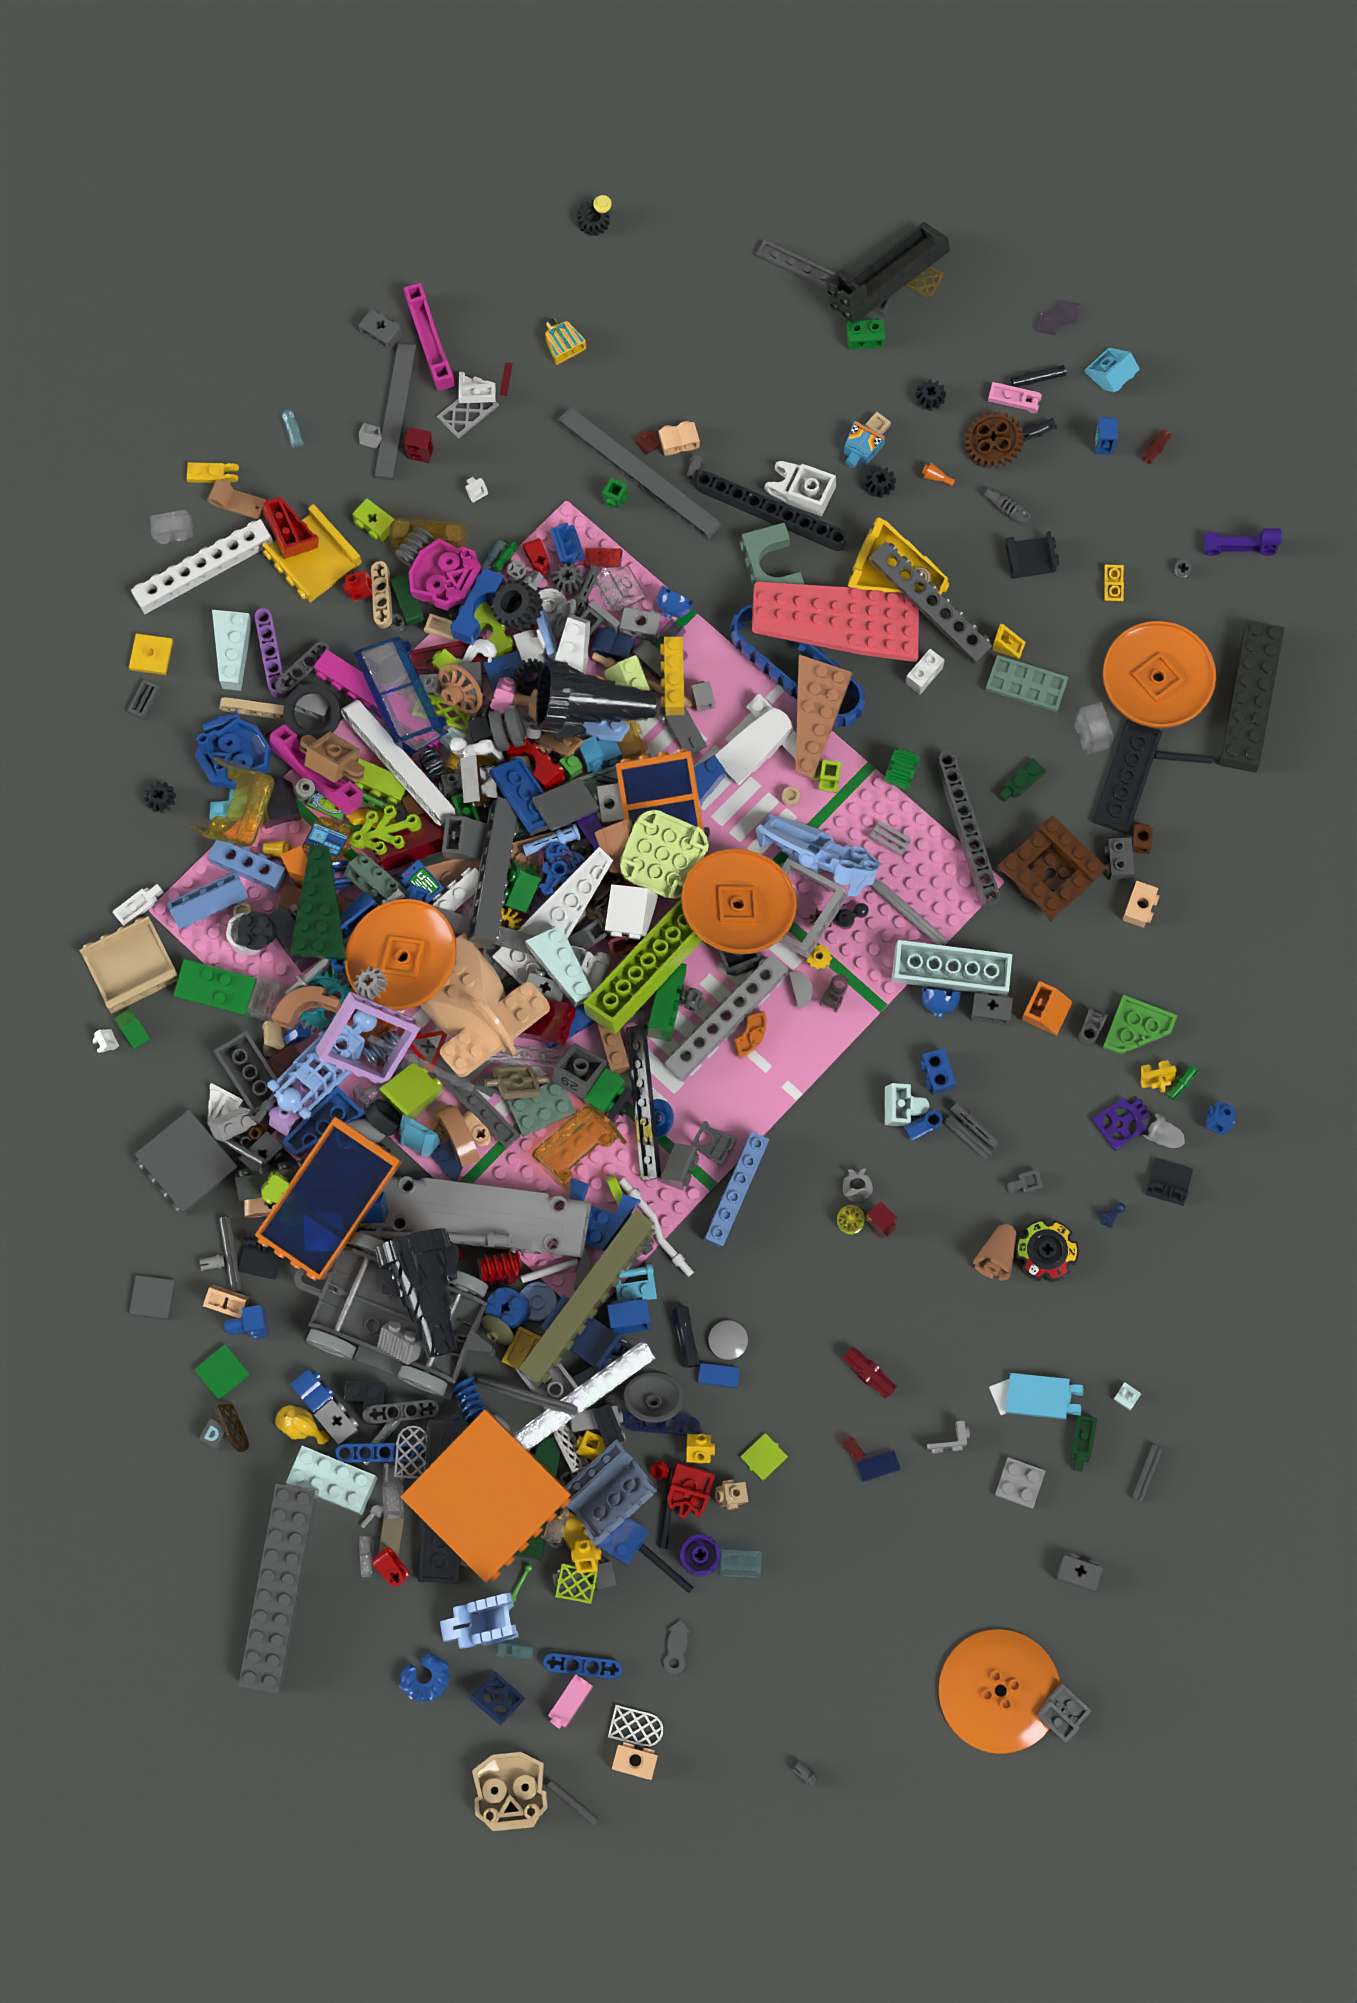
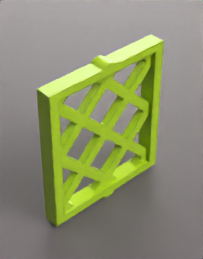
(574, 1598)

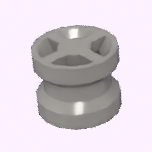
(516, 567)

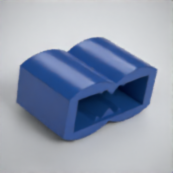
(312, 1391)

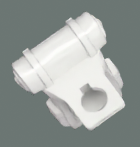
(482, 748)
(594, 967)

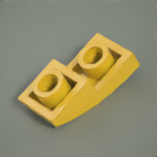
(1113, 583)

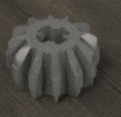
(567, 585)

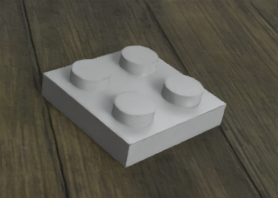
(1020, 1483)

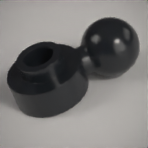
(860, 910)

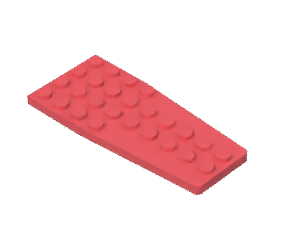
(838, 618)

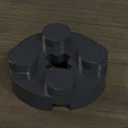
(248, 924)

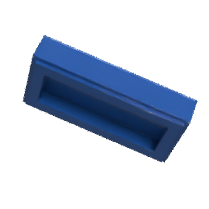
(718, 1375)

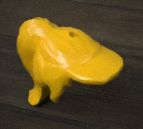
(299, 1424)

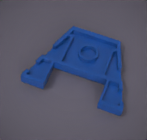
(602, 1224)

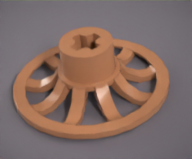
(455, 693)

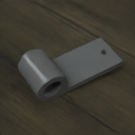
(684, 730)

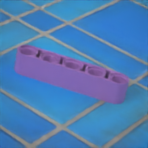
(267, 645)

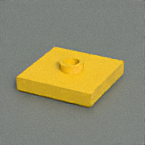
(151, 654)

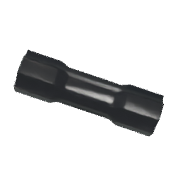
(685, 1335)

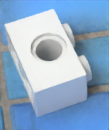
(924, 671)

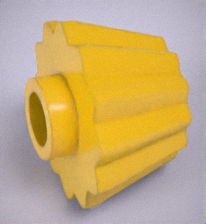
(820, 963)

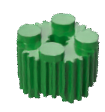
(902, 768)

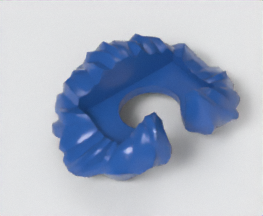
(430, 1690)

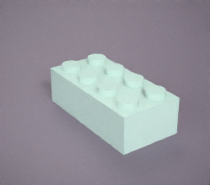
(334, 1479)

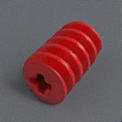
(501, 1265)

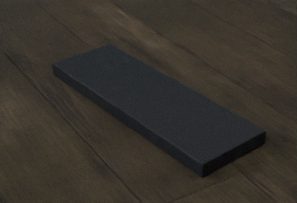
(1127, 777)

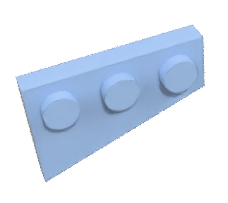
(606, 730)

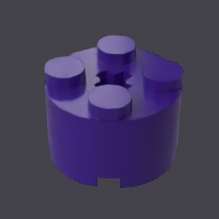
(709, 1563)

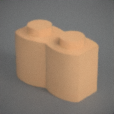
(679, 438)

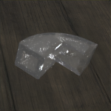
(392, 1491)

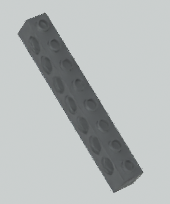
(959, 639)

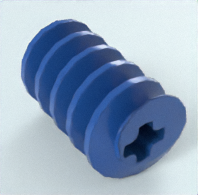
(469, 1399)

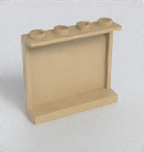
(129, 964)

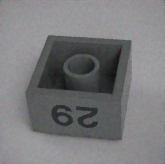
(578, 1071)

